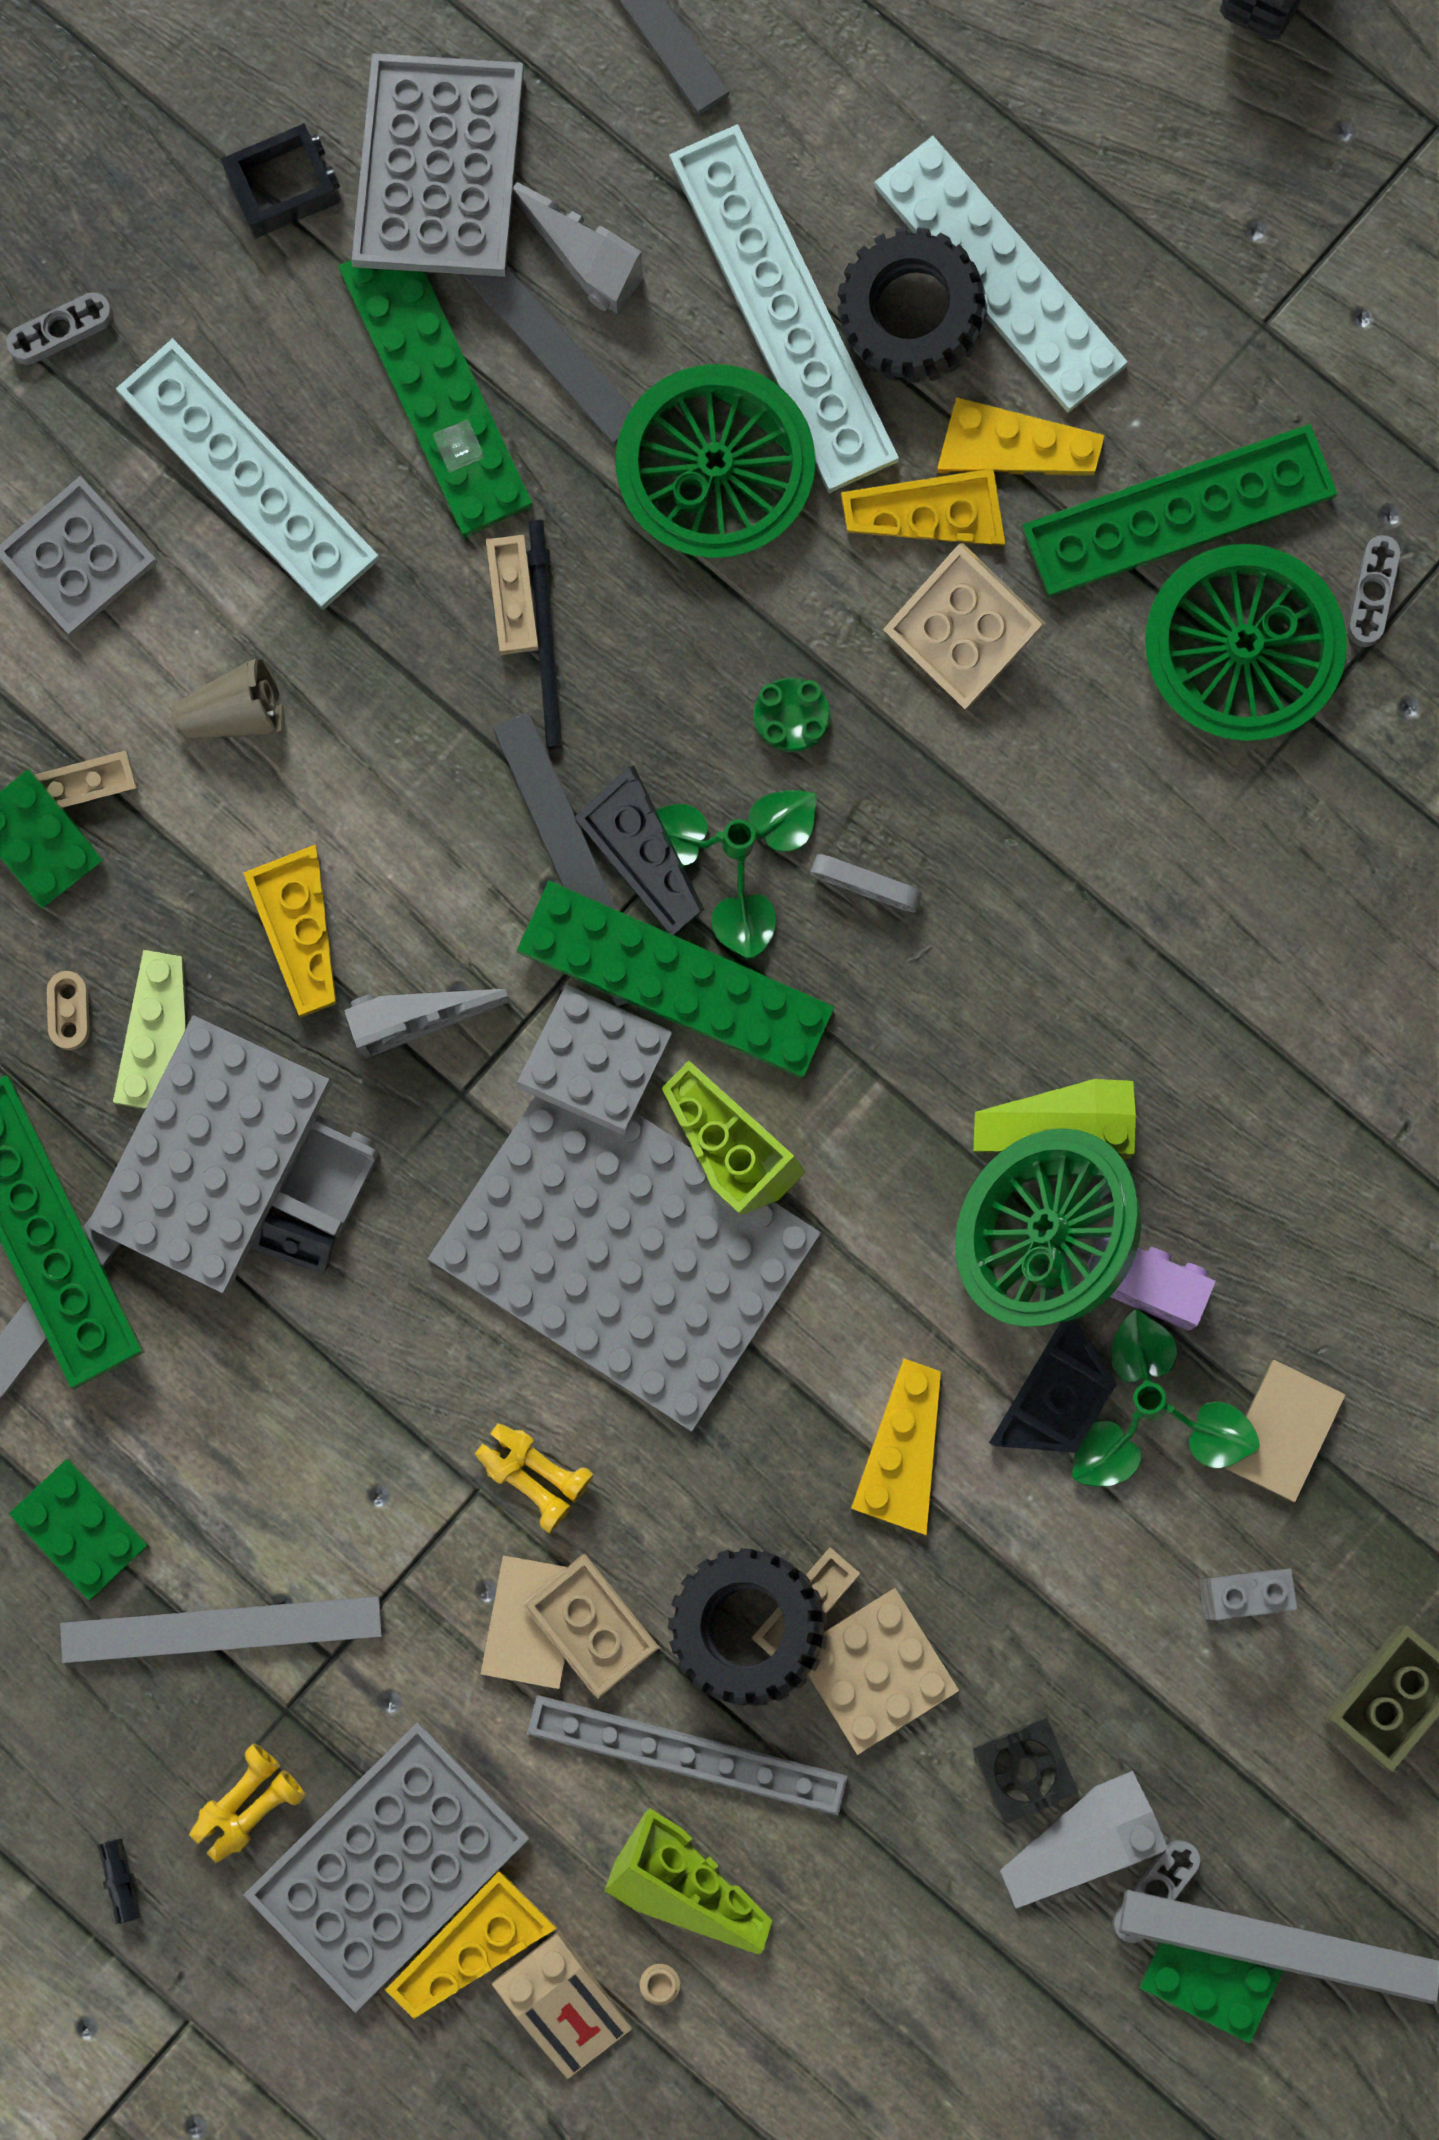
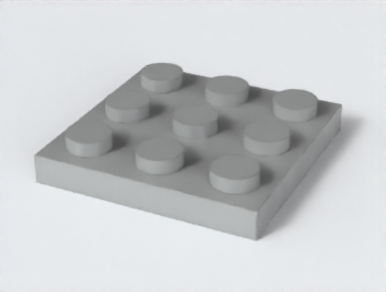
(76, 556)
(594, 1059)

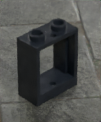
(294, 208)

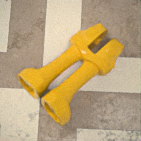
(523, 1453)
(222, 1813)

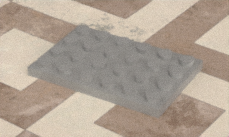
(438, 165)
(210, 1154)
(386, 1866)

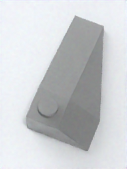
(597, 259)
(398, 1019)
(1093, 1838)

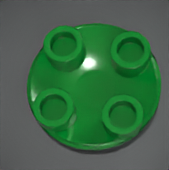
(791, 714)

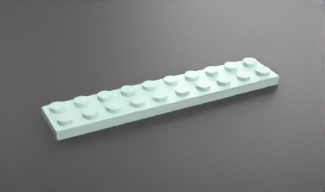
(783, 306)

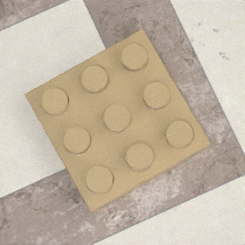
(964, 626)
(879, 1672)

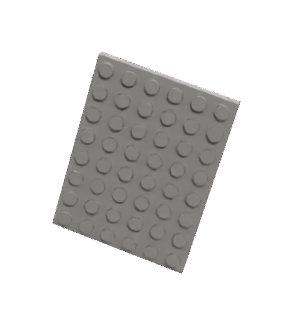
(623, 1254)

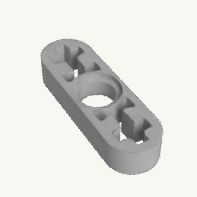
(43, 322)
(1378, 619)
(866, 883)
(1173, 1891)

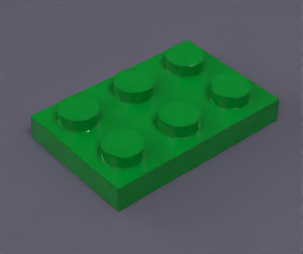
(41, 840)
(79, 1529)
(1212, 1987)

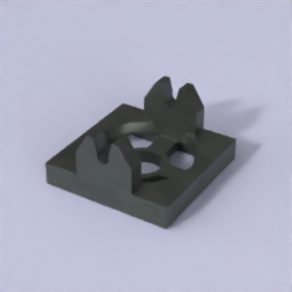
(1063, 1784)

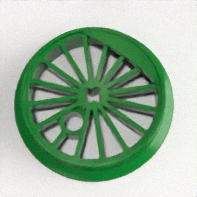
(759, 402)
(1265, 563)
(1049, 1230)

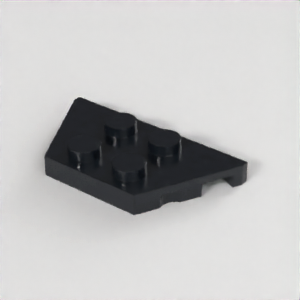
(1058, 1396)

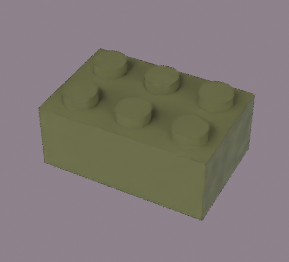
(1390, 1699)

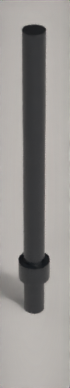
(539, 561)

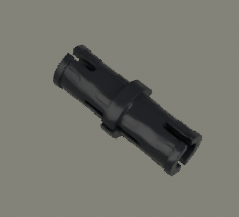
(119, 1881)

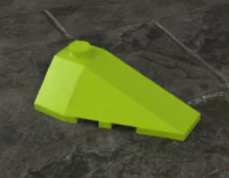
(1092, 1106)
(735, 1151)
(674, 1883)

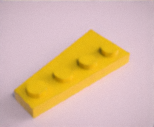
(1015, 443)
(937, 508)
(294, 917)
(901, 1459)
(477, 1939)

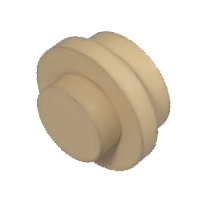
(659, 1984)

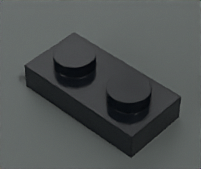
(294, 1243)

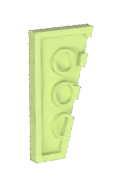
(153, 1027)

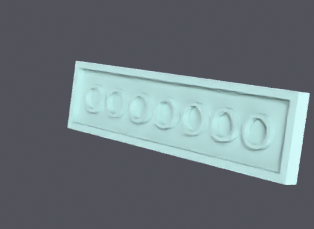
(1020, 291)
(247, 474)

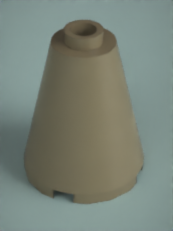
(232, 705)

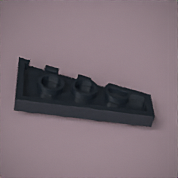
(638, 846)

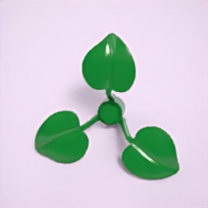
(783, 821)
(1146, 1351)

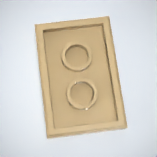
(1291, 1424)
(590, 1626)
(515, 1643)

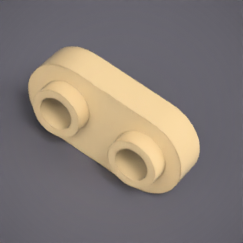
(67, 1012)

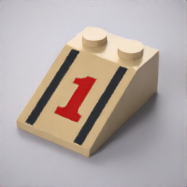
(561, 2005)

